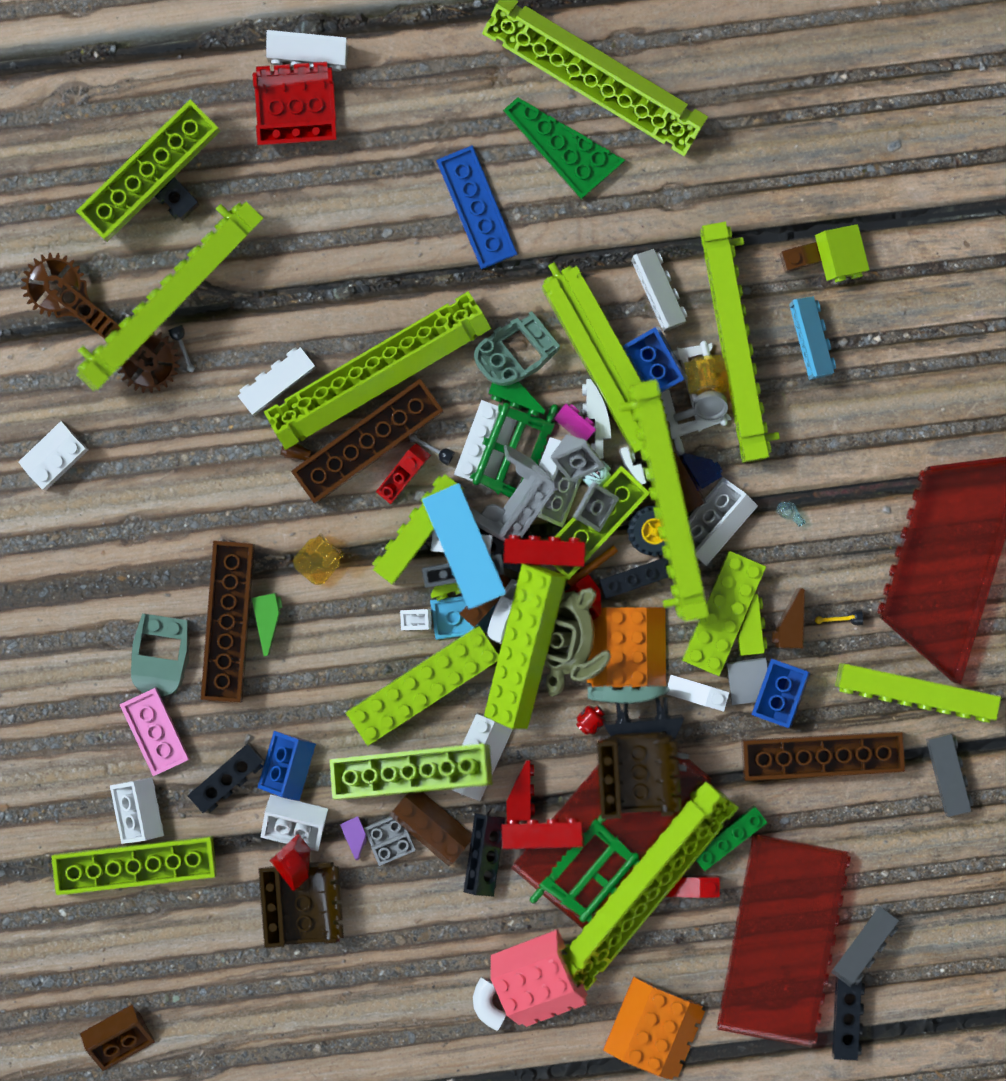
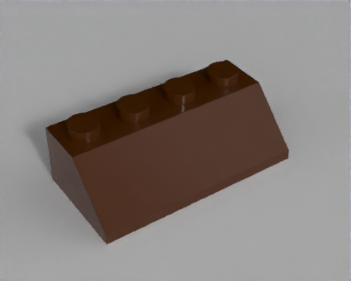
(432, 826)

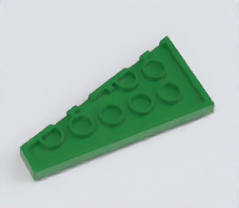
(568, 152)

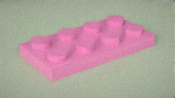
(154, 731)

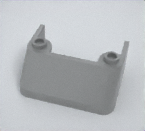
(522, 505)

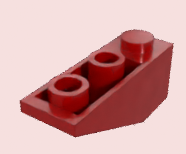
(403, 473)
(519, 798)

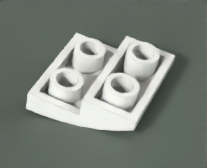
(637, 470)

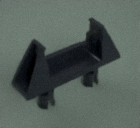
(661, 722)

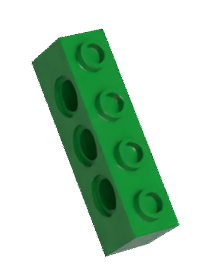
(731, 837)

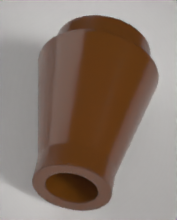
(296, 452)

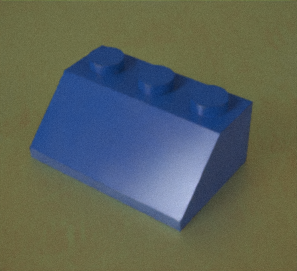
(655, 360)
(781, 693)
(286, 766)

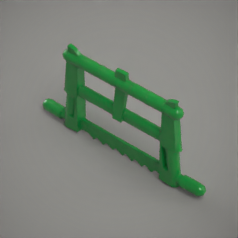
(545, 428)
(568, 900)

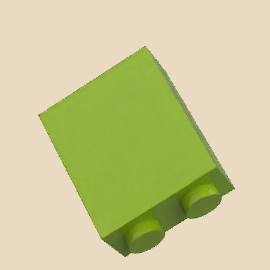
(842, 253)

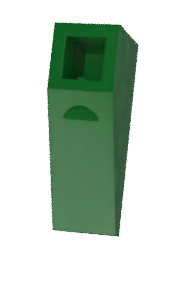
(517, 397)

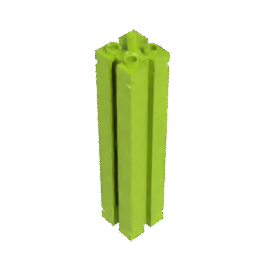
(594, 344)

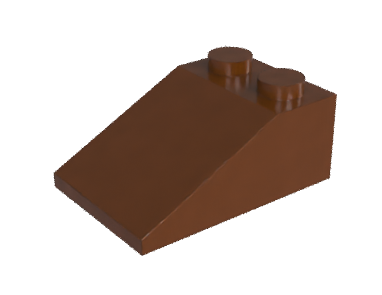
(791, 624)

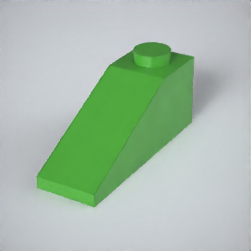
(267, 616)

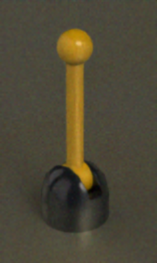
(855, 618)

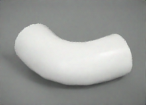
(484, 1004)

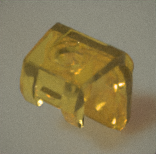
(707, 374)
(318, 560)

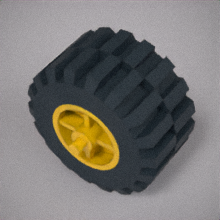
(644, 532)

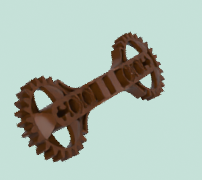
(97, 320)

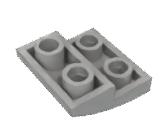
(746, 679)
(388, 840)

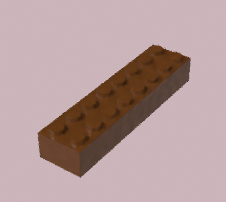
(367, 441)
(227, 621)
(823, 755)

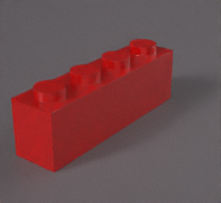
(544, 551)
(542, 835)

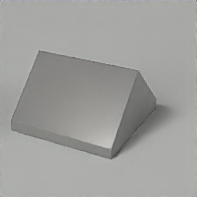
(576, 458)
(596, 507)

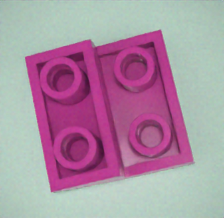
(570, 420)

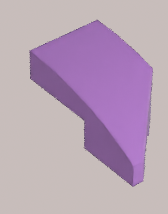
(354, 835)

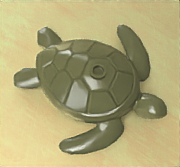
(573, 643)

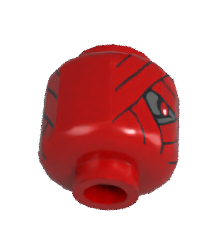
(590, 720)

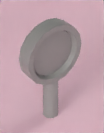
(707, 406)

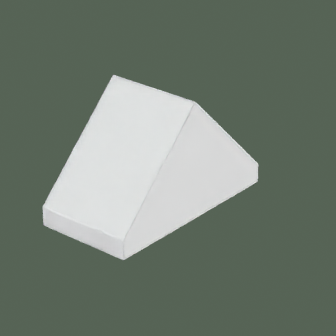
(416, 619)

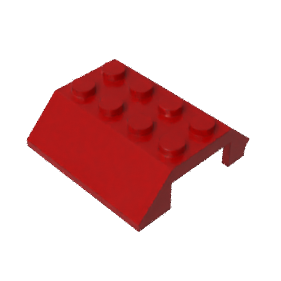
(295, 104)

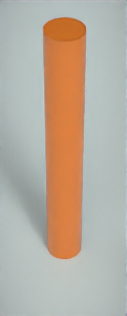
(593, 565)

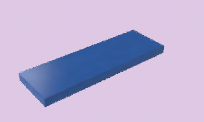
(476, 207)

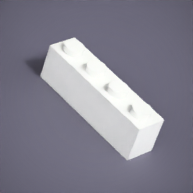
(276, 381)

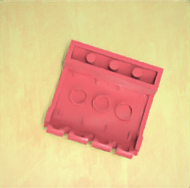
(535, 980)

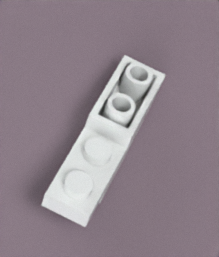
(596, 410)
(501, 614)

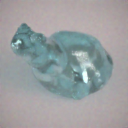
(789, 511)

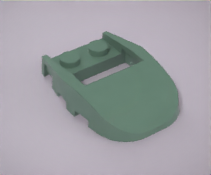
(500, 365)
(157, 672)
(628, 694)

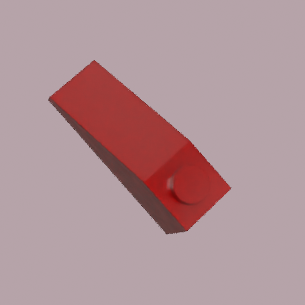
(696, 887)

